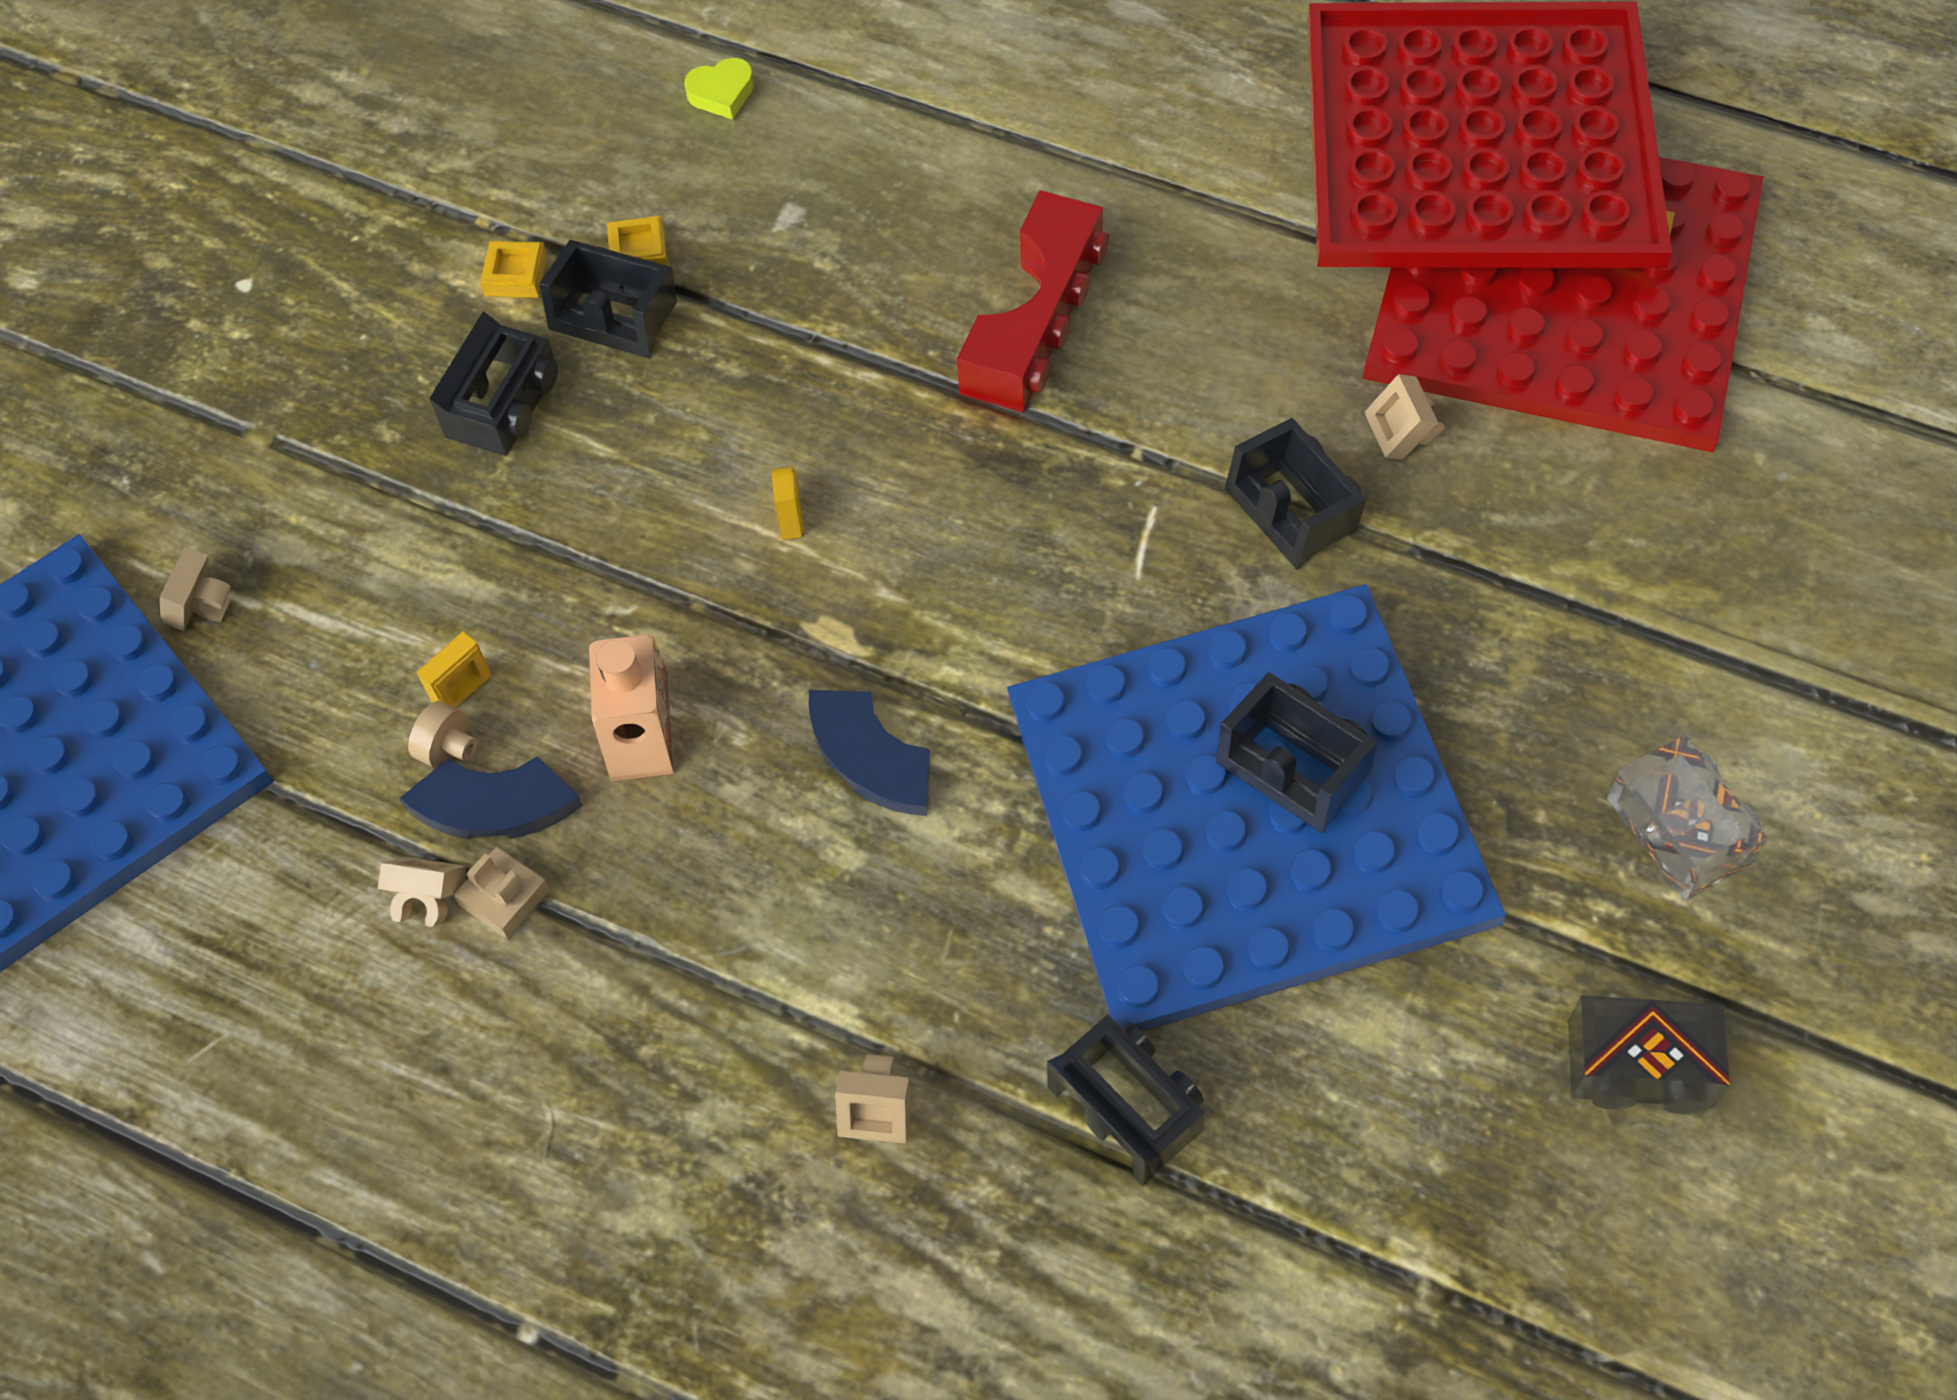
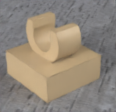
(1403, 418)
(192, 591)
(422, 880)
(501, 892)
(873, 1102)

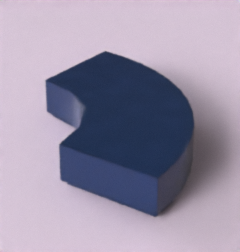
(866, 754)
(491, 803)

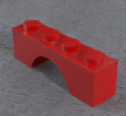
(1011, 350)

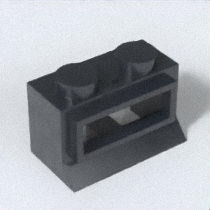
(607, 277)
(511, 408)
(1313, 475)
(1310, 727)
(1106, 1109)

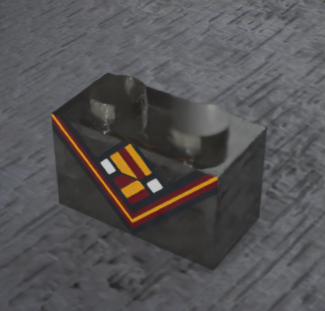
(1648, 1053)

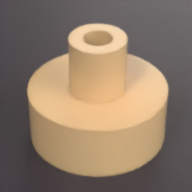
(441, 735)

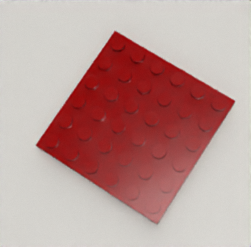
(1484, 136)
(1589, 344)

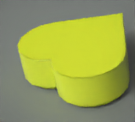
(720, 87)

